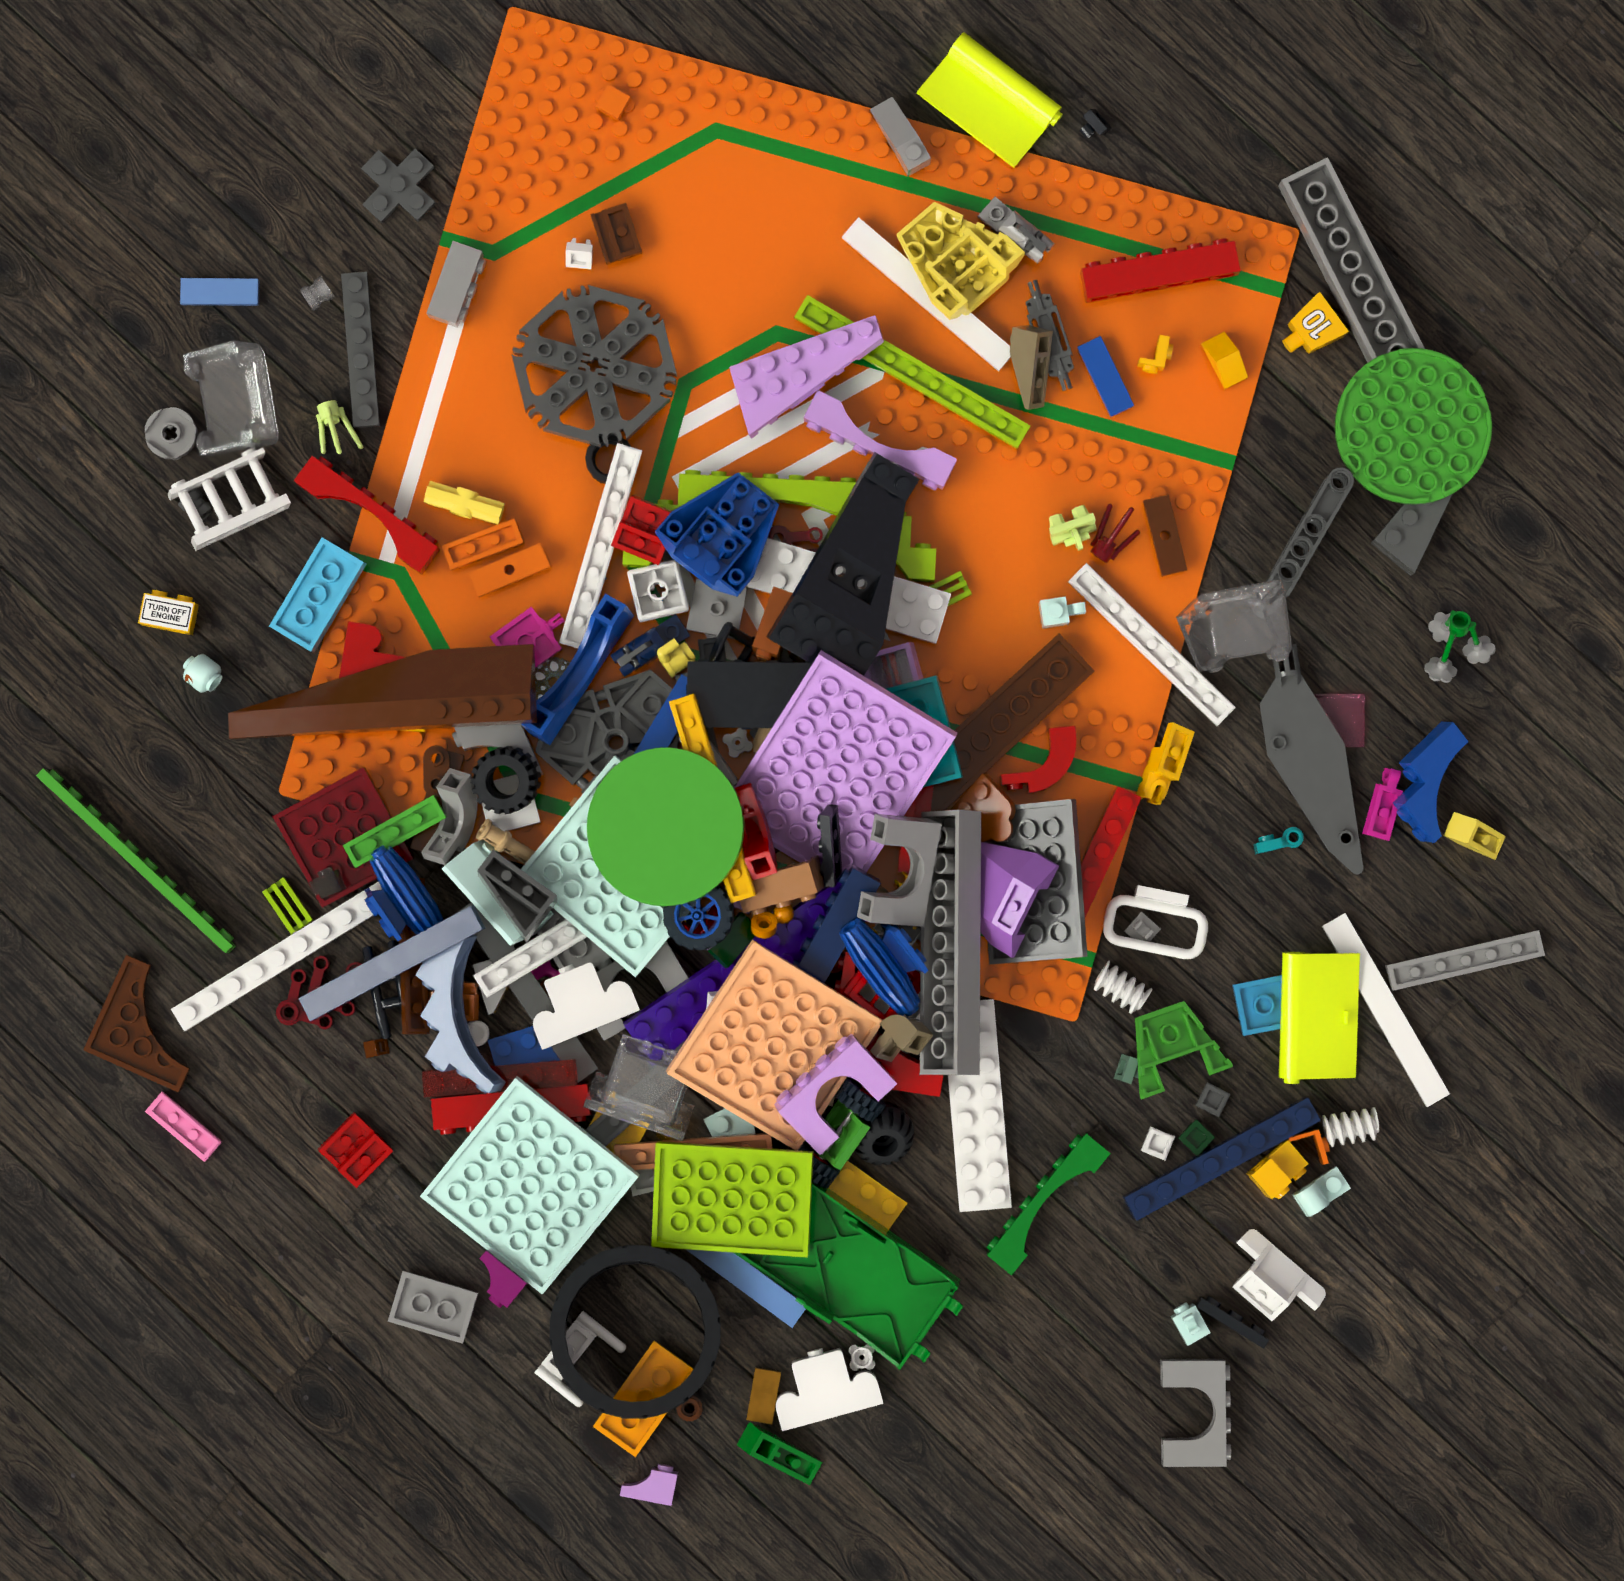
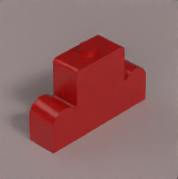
(361, 648)

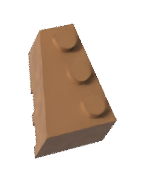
(789, 883)

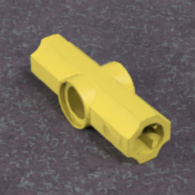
(464, 502)

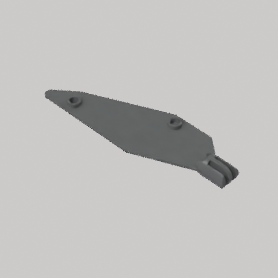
(1311, 760)

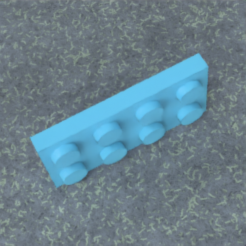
(317, 595)

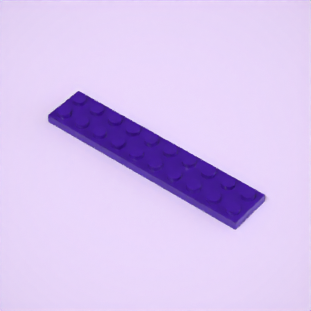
(677, 1012)

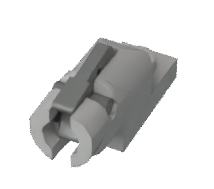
(1011, 223)

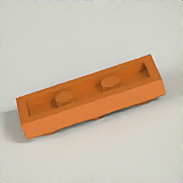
(482, 544)

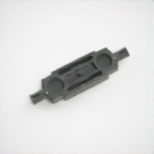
(1041, 309)

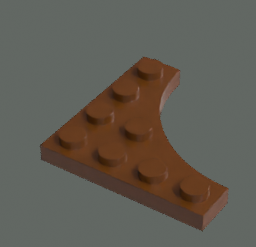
(124, 1033)

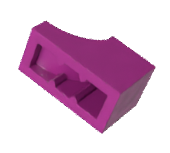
(504, 1283)

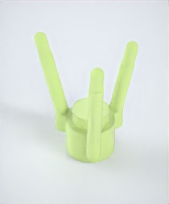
(329, 414)

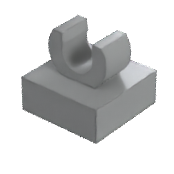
(1142, 928)

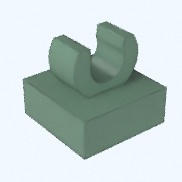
(1126, 1069)

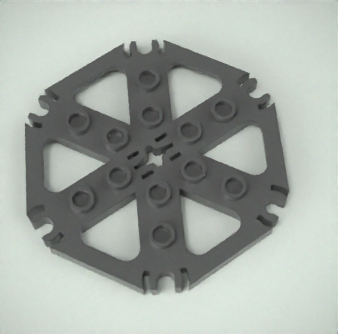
(578, 374)

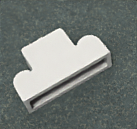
(580, 1005)
(825, 1390)

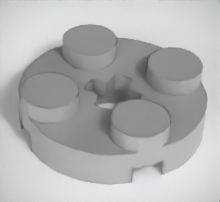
(170, 418)

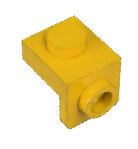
(1163, 352)

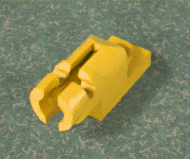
(1165, 763)

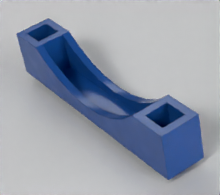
(601, 636)

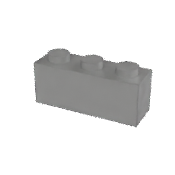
(456, 284)

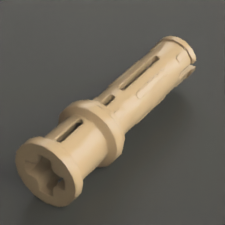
(503, 841)

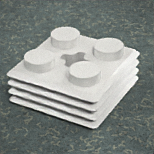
(643, 582)

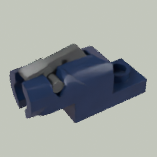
(644, 648)

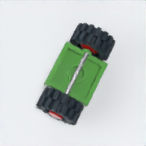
(845, 1119)

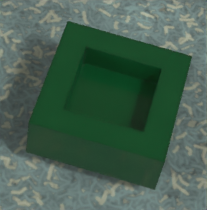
(1196, 1137)

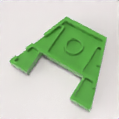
(1169, 1035)

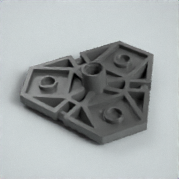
(586, 734)

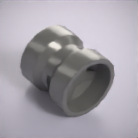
(203, 508)

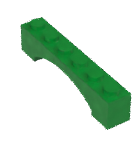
(1083, 1157)

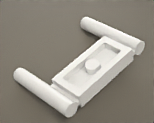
(578, 1339)

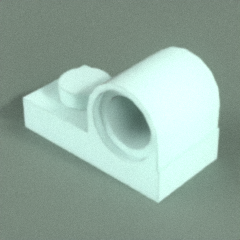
(1321, 1191)

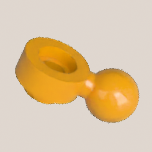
(769, 921)

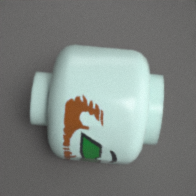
(202, 673)

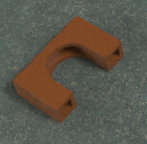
(763, 647)

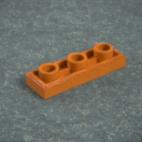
(525, 564)

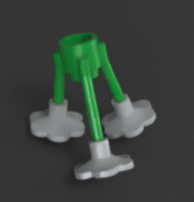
(1447, 628)

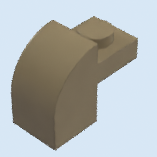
(901, 1034)

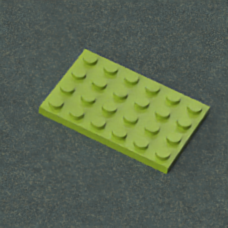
(732, 1199)

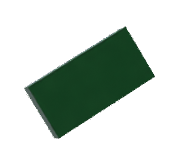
(734, 942)

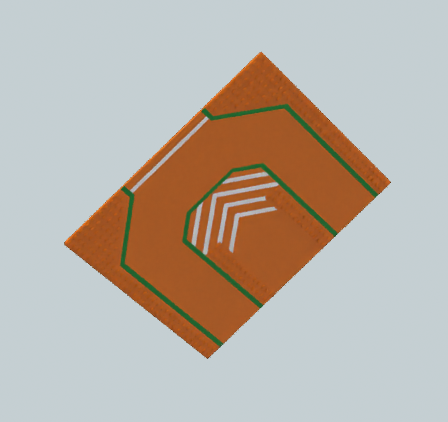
(737, 221)

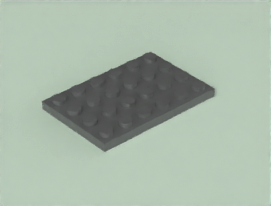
(1056, 917)

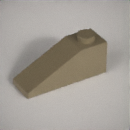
(1030, 358)

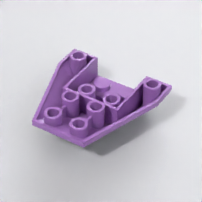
(1007, 891)

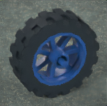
(710, 938)

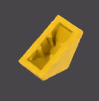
(1225, 360)

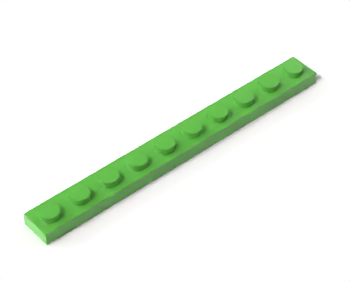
(128, 851)

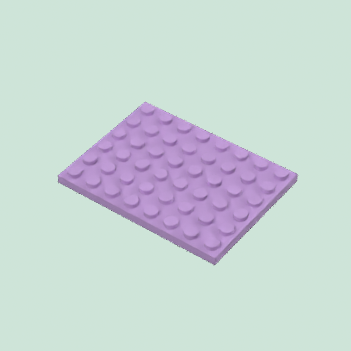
(843, 747)

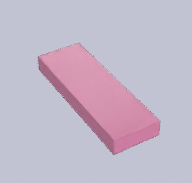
(183, 1126)

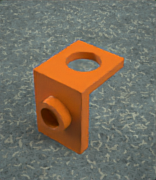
(1320, 1143)

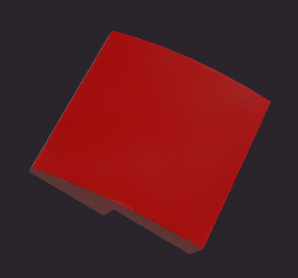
(638, 528)
(355, 1149)

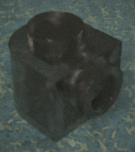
(327, 883)

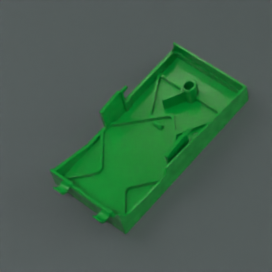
(864, 1279)

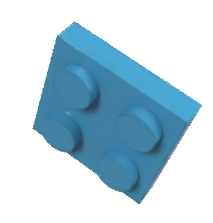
(1259, 1005)

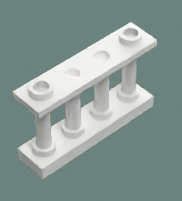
(227, 524)

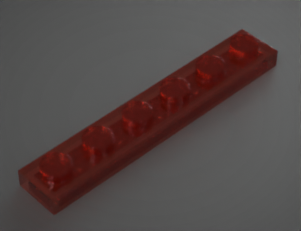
(535, 1074)

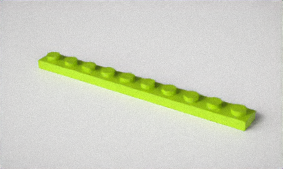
(923, 378)

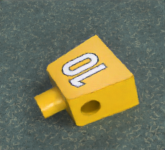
(1314, 326)

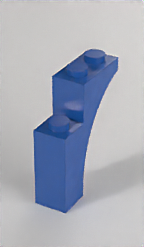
(1425, 768)

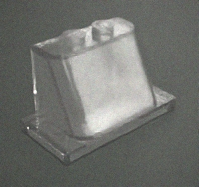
(642, 1090)

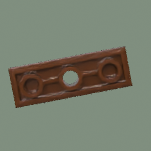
(1161, 519)

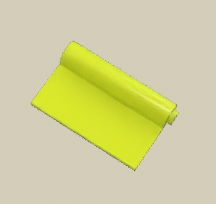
(989, 100)
(1318, 1016)

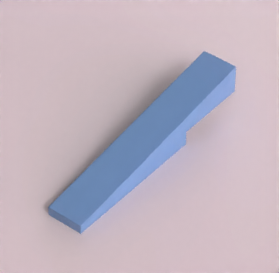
(754, 1284)

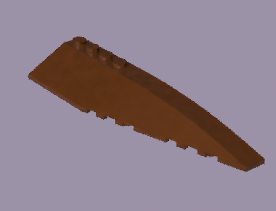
(408, 694)

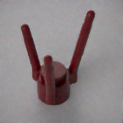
(1105, 547)

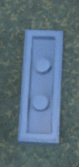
(219, 291)

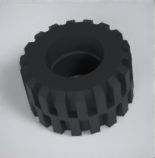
(491, 795)

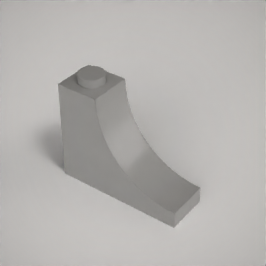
(495, 737)

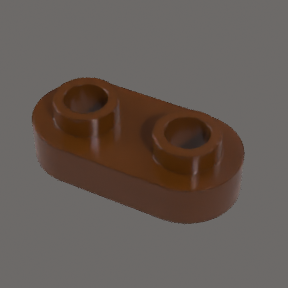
(434, 771)

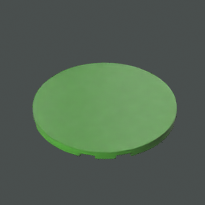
(1413, 426)
(665, 826)

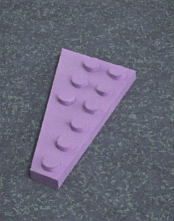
(793, 373)

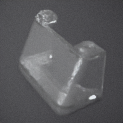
(233, 397)
(1237, 625)

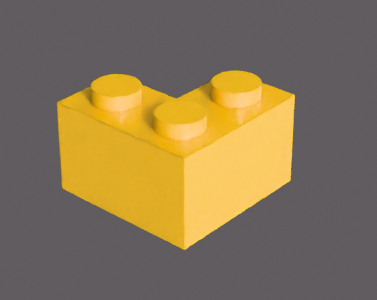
(1277, 1169)

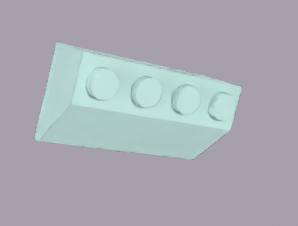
(464, 874)

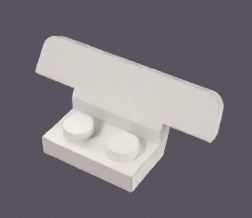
(1274, 1278)

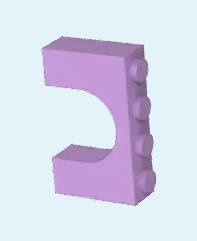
(848, 1060)

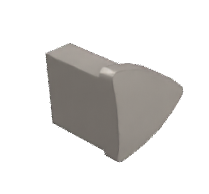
(644, 1182)

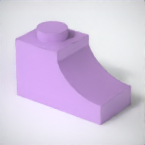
(655, 1488)

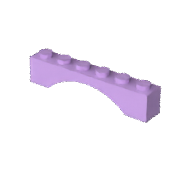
(830, 416)

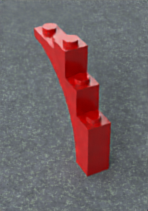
(904, 1067)

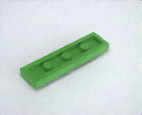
(395, 830)

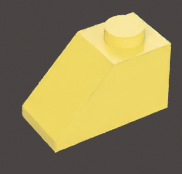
(1474, 835)

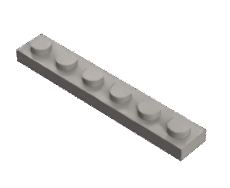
(1465, 960)

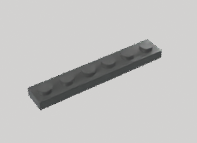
(360, 349)

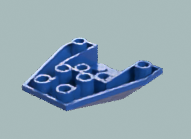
(721, 533)

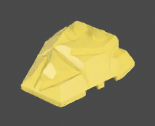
(957, 259)

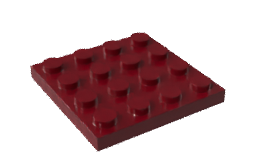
(327, 821)

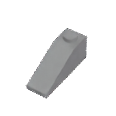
(901, 136)

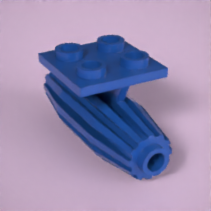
(402, 896)
(885, 963)

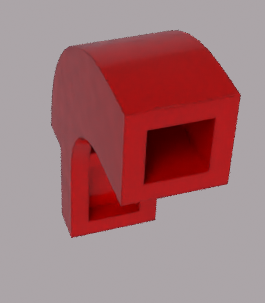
(1061, 754)
(757, 841)

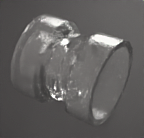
(317, 293)

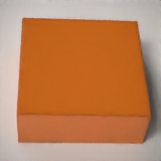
(613, 102)

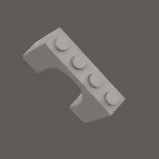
(910, 900)
(663, 965)
(1209, 1447)

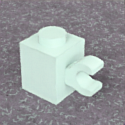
(1056, 612)
(1189, 1323)

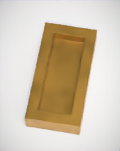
(763, 1395)

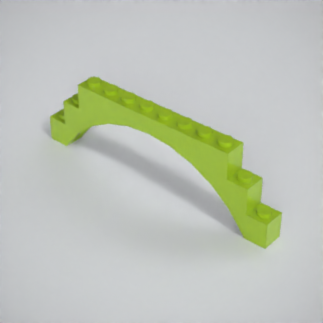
(822, 494)

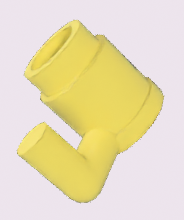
(675, 656)

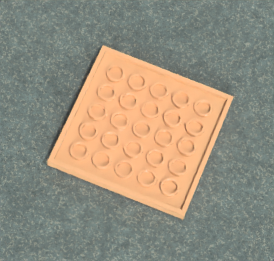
(763, 1035)

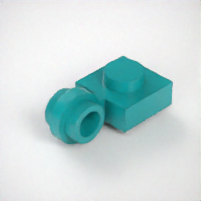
(1268, 843)

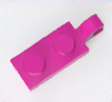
(1382, 810)

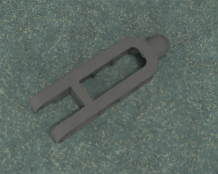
(1320, 514)

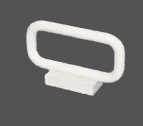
(1158, 901)

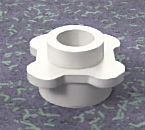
(735, 750)
(856, 1362)

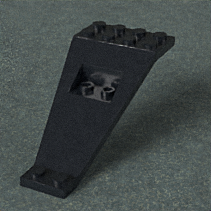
(828, 607)

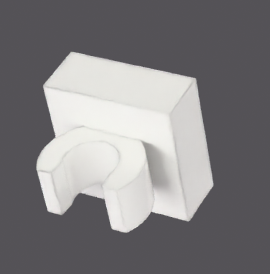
(579, 254)

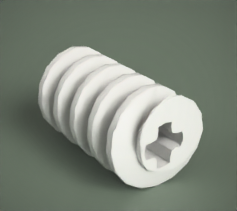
(1121, 988)
(1351, 1126)

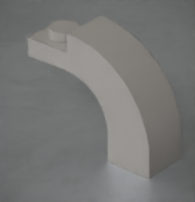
(461, 813)

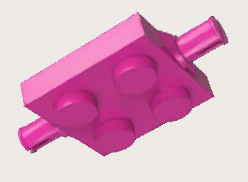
(531, 629)

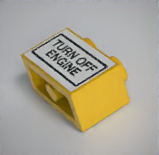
(168, 613)

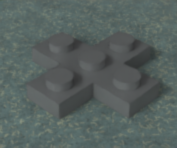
(398, 186)

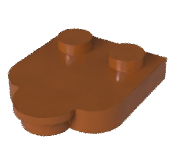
(995, 808)

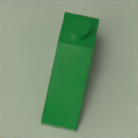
(778, 1453)

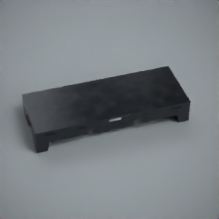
(742, 691)

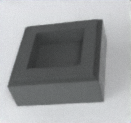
(1212, 1099)

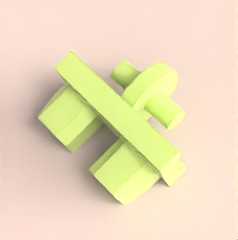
(1072, 531)

